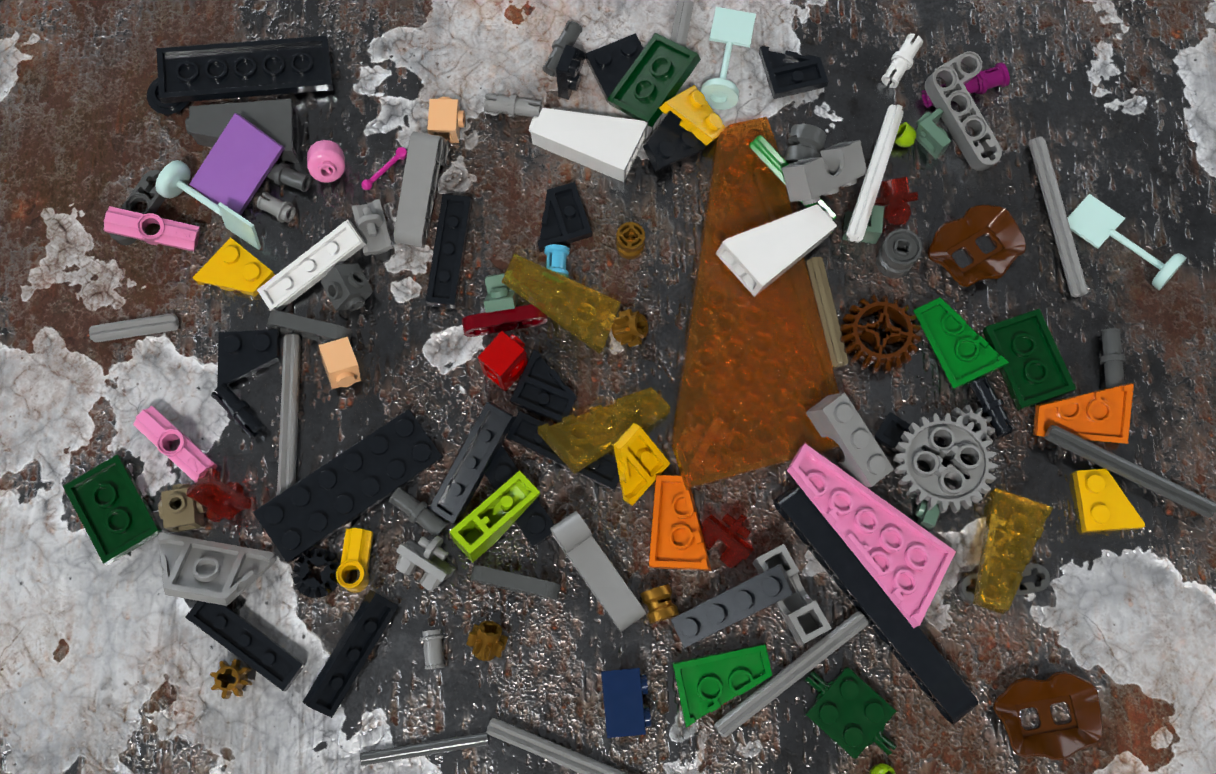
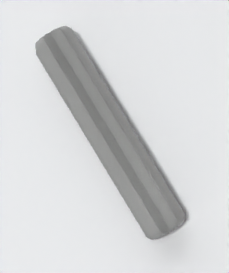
(134, 327)

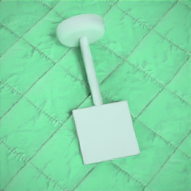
(731, 28)
(175, 180)
(1097, 222)

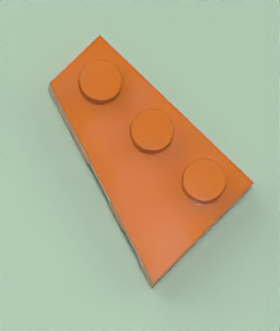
(1092, 416)
(676, 528)

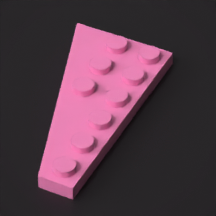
(889, 544)

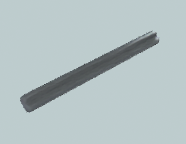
(1131, 471)

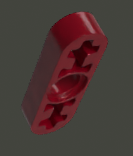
(503, 320)

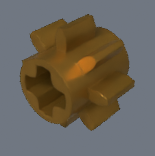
(630, 328)
(487, 640)
(221, 678)

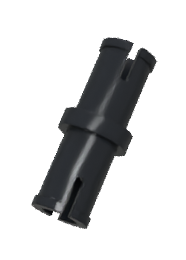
(992, 407)
(238, 411)

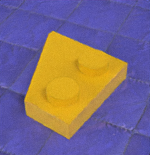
(695, 114)
(234, 269)
(637, 463)
(1103, 503)

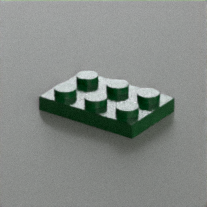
(653, 79)
(1035, 364)
(112, 509)

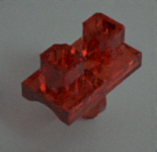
(894, 196)
(219, 498)
(737, 547)

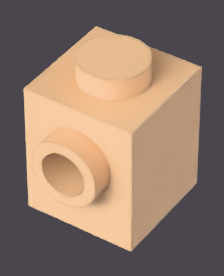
(445, 118)
(340, 363)

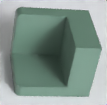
(874, 226)

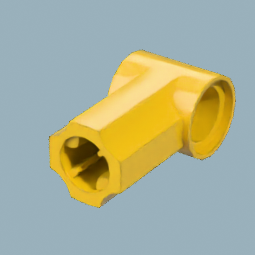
(355, 556)

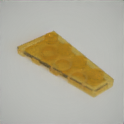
(565, 301)
(593, 434)
(1007, 547)

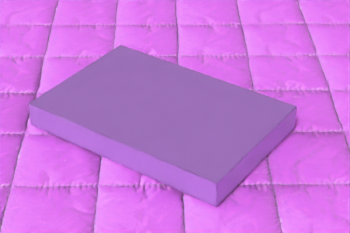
(237, 164)

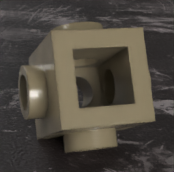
(180, 511)

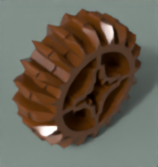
(903, 334)

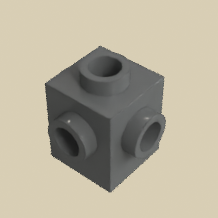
(346, 287)

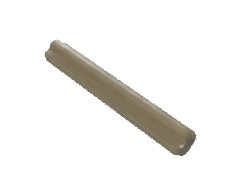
(827, 311)

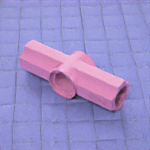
(133, 225)
(163, 434)

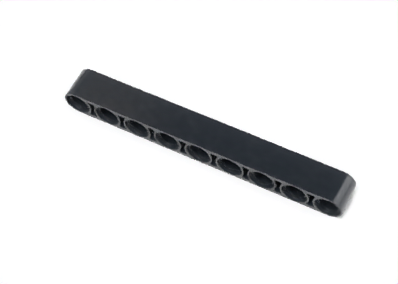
(906, 643)

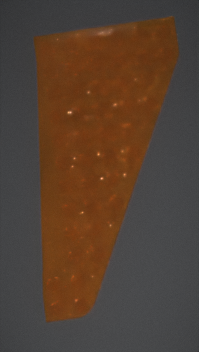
(747, 358)

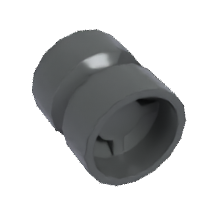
(804, 142)
(898, 253)

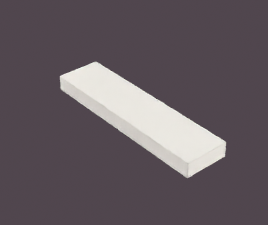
(311, 266)

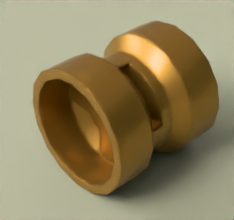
(630, 247)
(662, 610)

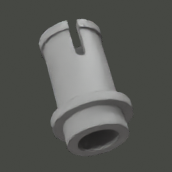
(280, 209)
(433, 649)

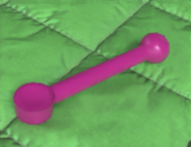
(401, 153)

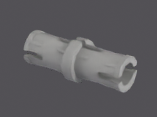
(512, 105)

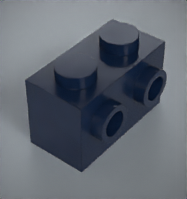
(624, 702)

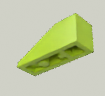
(494, 516)

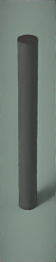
(424, 748)

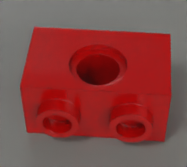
(503, 360)

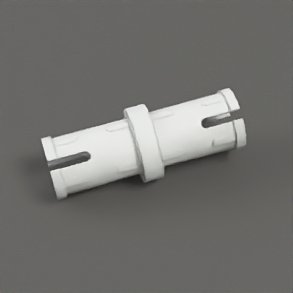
(902, 60)

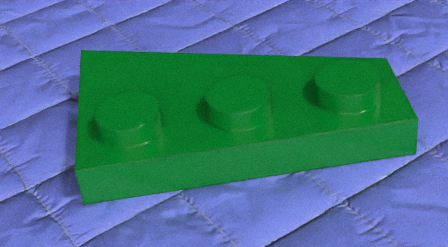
(956, 345)
(716, 678)

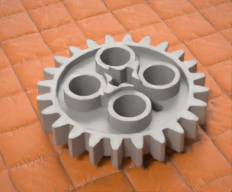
(930, 484)

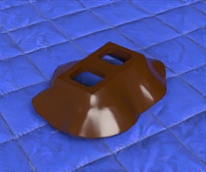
(963, 232)
(1049, 739)

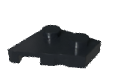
(613, 61)
(568, 71)
(792, 72)
(671, 143)
(563, 217)
(245, 353)
(543, 391)

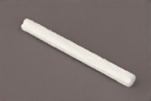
(874, 174)

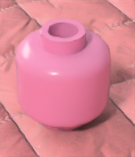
(325, 161)

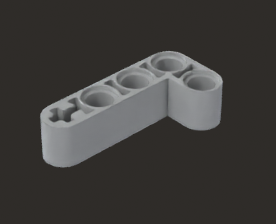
(969, 113)
(418, 188)
(597, 571)

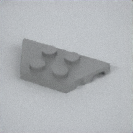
(208, 568)

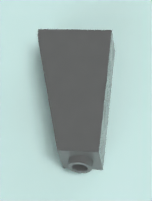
(272, 117)

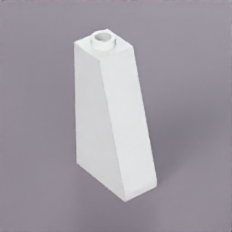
(590, 139)
(773, 248)

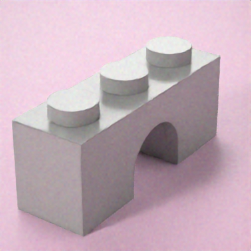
(823, 175)
(841, 422)
(798, 610)

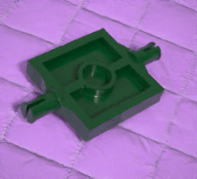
(850, 712)

